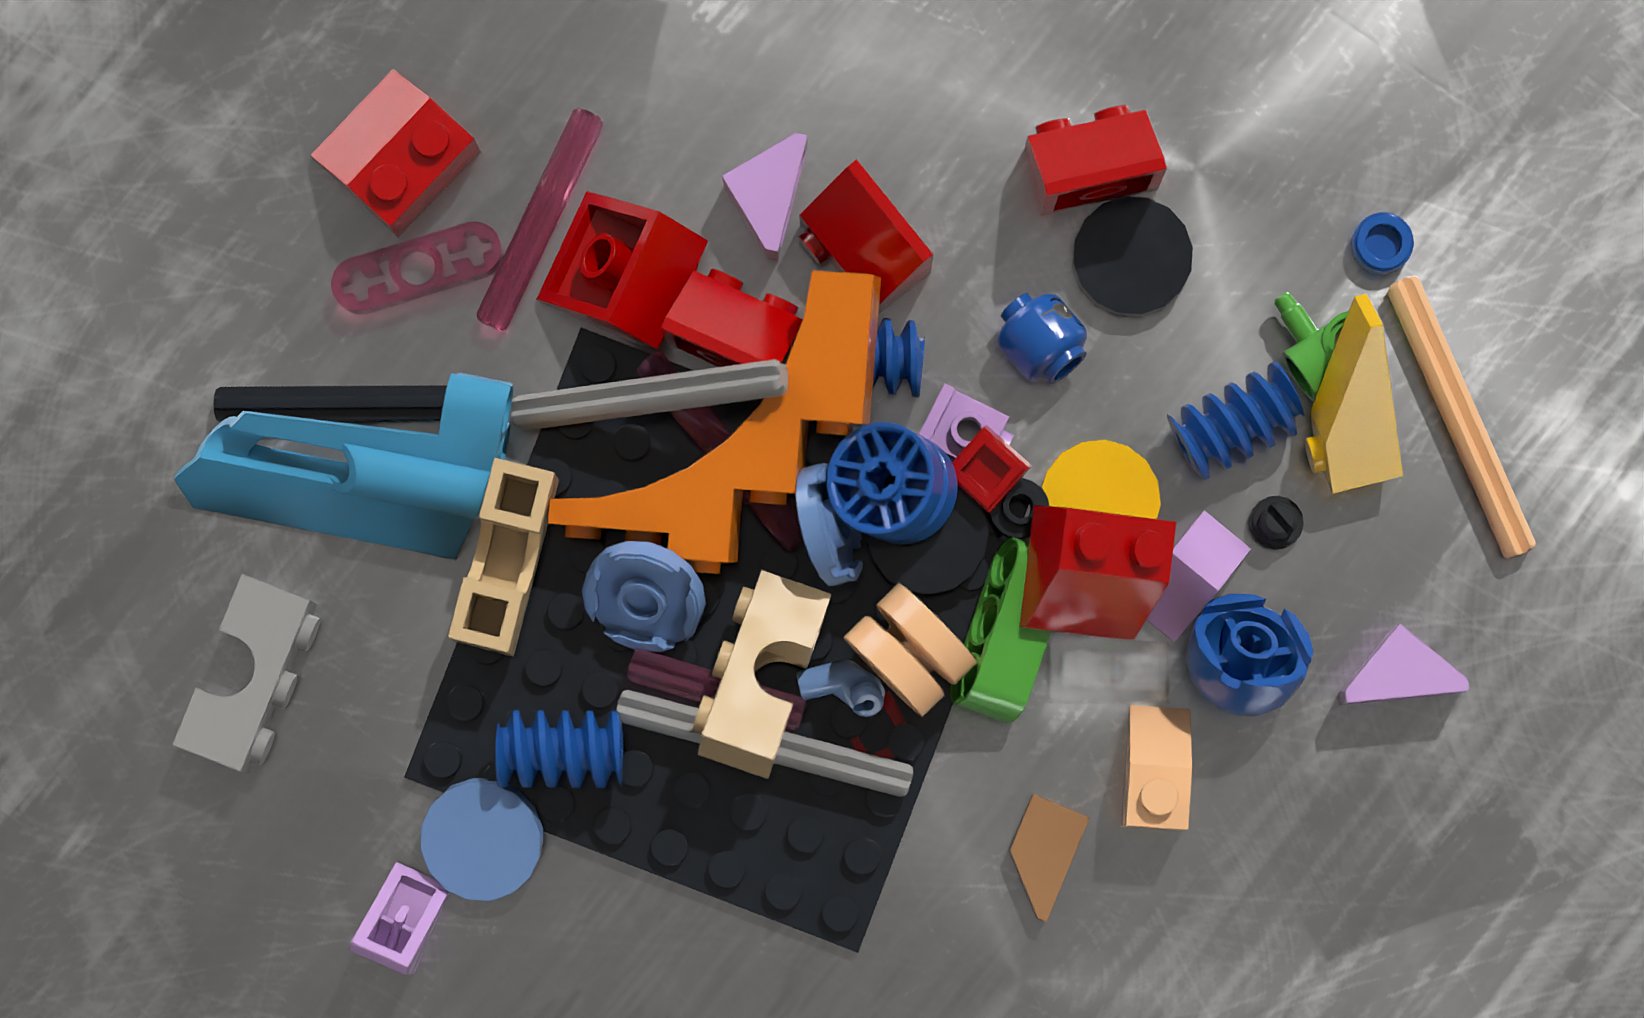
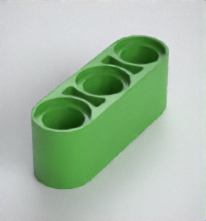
(1003, 651)

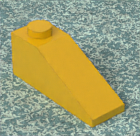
(1354, 408)

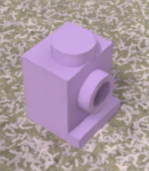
(953, 408)

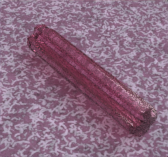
(694, 681)

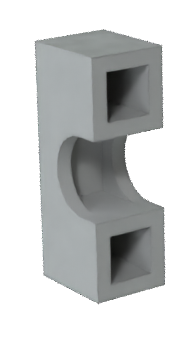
(236, 726)

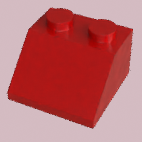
(396, 152)
(1094, 159)
(864, 234)
(622, 268)
(729, 326)
(1095, 571)

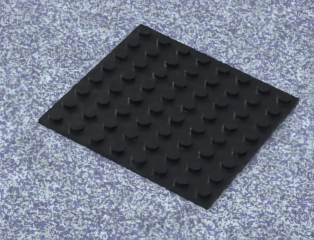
(776, 846)

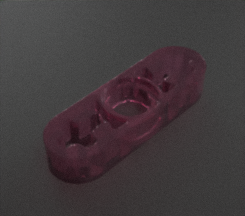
(378, 293)

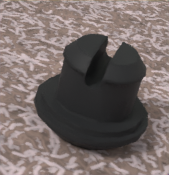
(1276, 522)

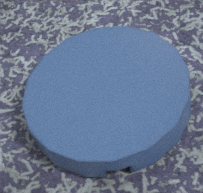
(824, 532)
(644, 596)
(481, 839)

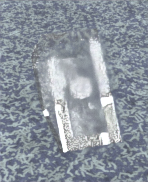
(1107, 671)

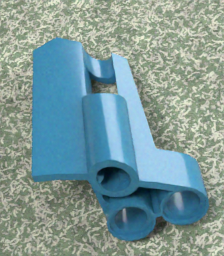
(393, 491)

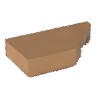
(1045, 850)

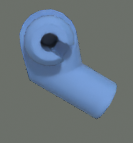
(847, 682)

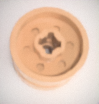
(910, 649)

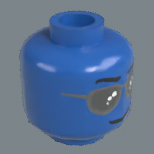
(1042, 337)

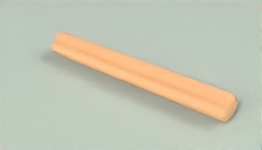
(1461, 417)

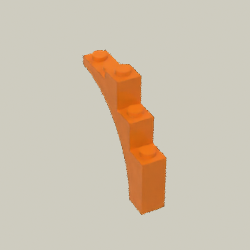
(703, 503)

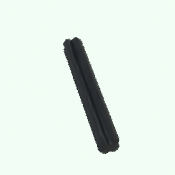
(334, 402)

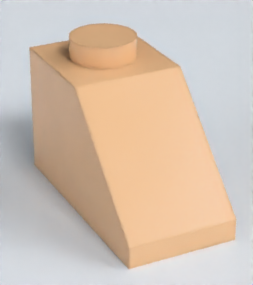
(1157, 768)

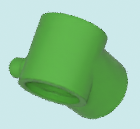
(1314, 346)

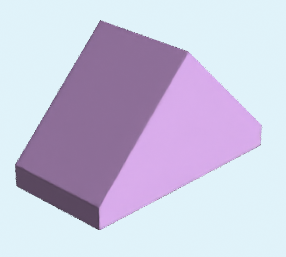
(767, 189)
(1198, 571)
(1402, 670)
(401, 920)

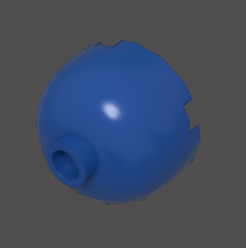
(1247, 655)

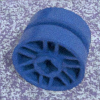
(888, 454)

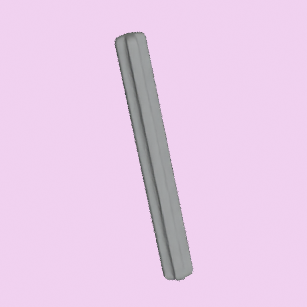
(650, 395)
(794, 750)

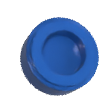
(1382, 243)

